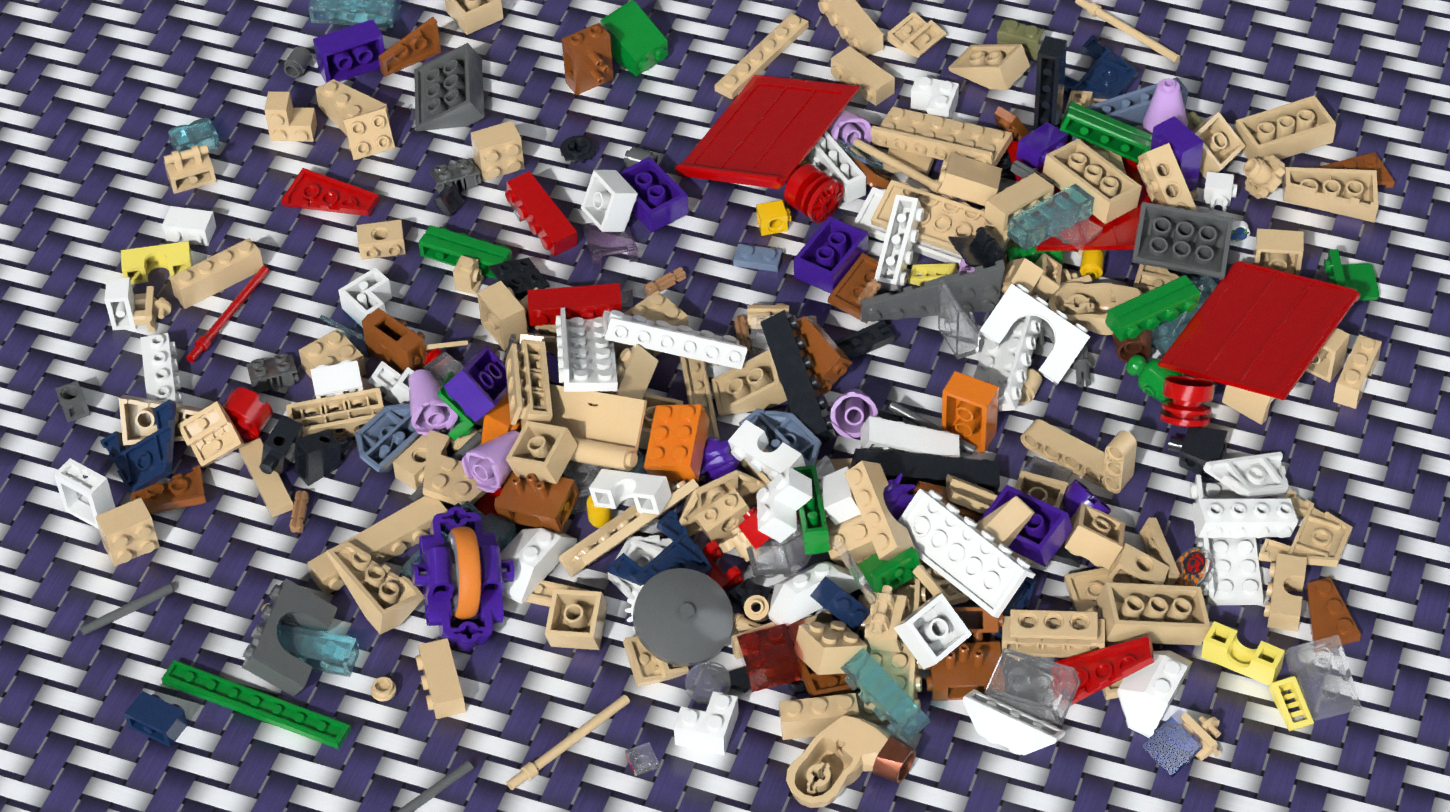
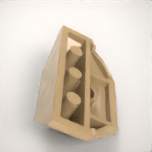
(709, 493)

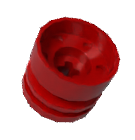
(813, 193)
(1187, 396)

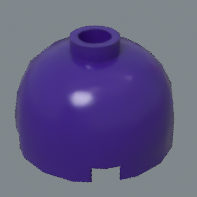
(1080, 493)

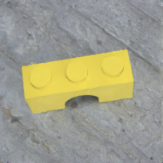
(139, 262)
(1225, 650)

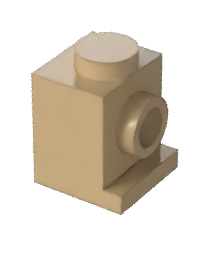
(467, 275)

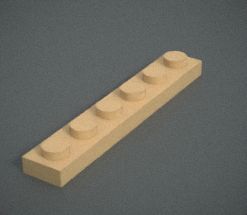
(761, 56)

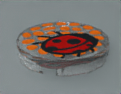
(1195, 567)

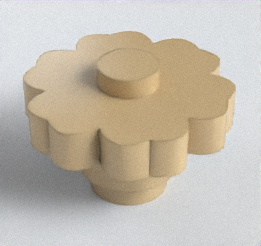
(1263, 175)
(738, 541)

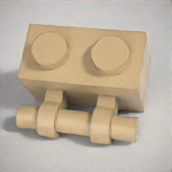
(189, 168)
(885, 615)

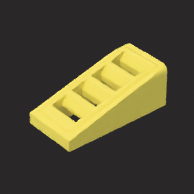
(935, 270)
(1290, 684)

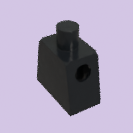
(1198, 448)
(275, 453)
(318, 455)

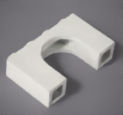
(1067, 337)

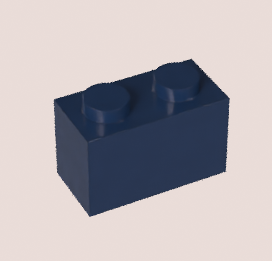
(840, 603)
(156, 718)

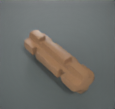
(665, 281)
(869, 291)
(742, 331)
(299, 511)

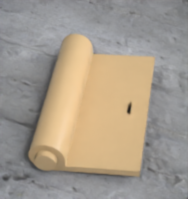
(604, 432)

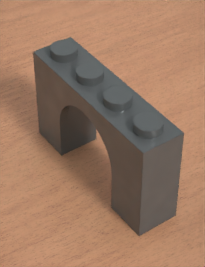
(266, 655)

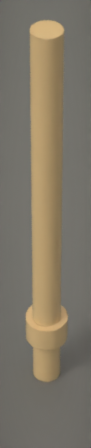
(1095, 10)
(934, 185)
(531, 770)

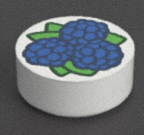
(1240, 231)

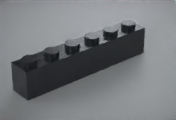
(1050, 82)
(796, 374)
(932, 468)

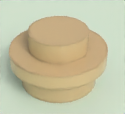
(383, 689)

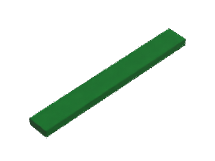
(256, 704)

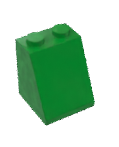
(634, 38)

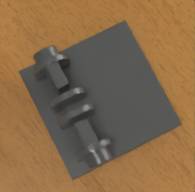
(461, 170)
(280, 365)

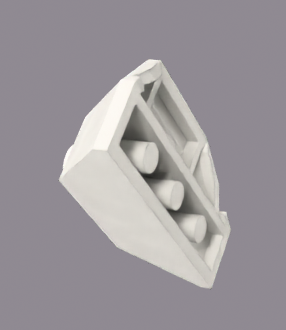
(534, 557)
(792, 596)
(1151, 690)
(1008, 725)

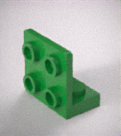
(891, 572)

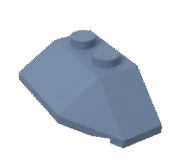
(787, 429)
(386, 437)

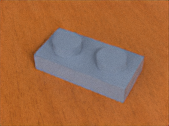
(757, 257)

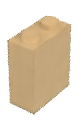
(969, 179)

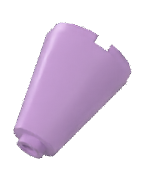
(1165, 103)
(849, 127)
(426, 407)
(851, 412)
(488, 462)

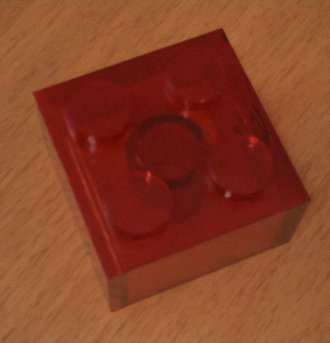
(768, 657)

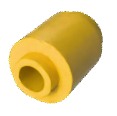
(1092, 263)
(598, 515)

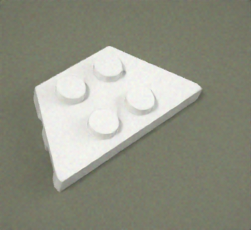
(1251, 475)
(641, 551)

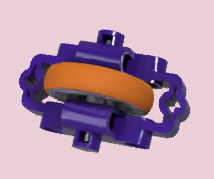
(462, 577)

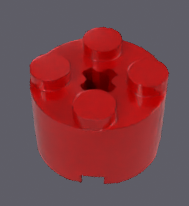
(247, 412)

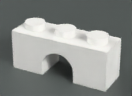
(749, 444)
(613, 487)

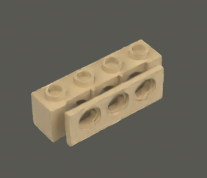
(1164, 179)
(528, 383)
(346, 416)
(1053, 637)

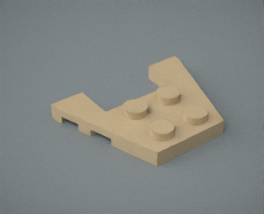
(445, 476)
(1319, 538)

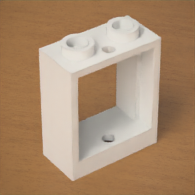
(82, 495)

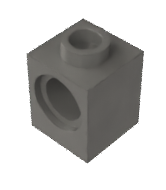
(72, 401)

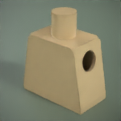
(1049, 280)

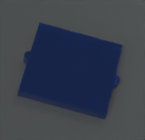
(1171, 746)

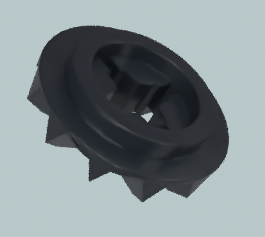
(582, 143)

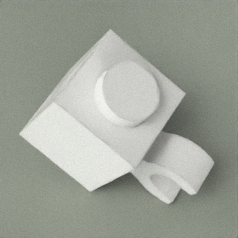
(1219, 190)

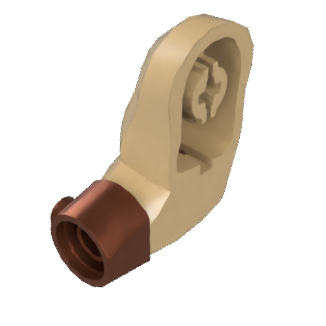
(1089, 307)
(840, 757)

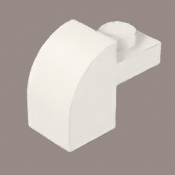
(392, 383)

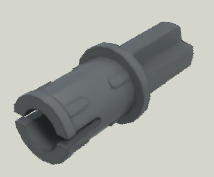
(1024, 171)
(1082, 366)

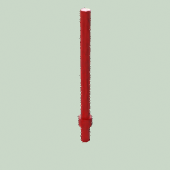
(204, 342)

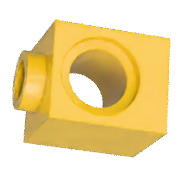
(772, 217)

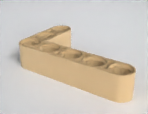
(1106, 469)

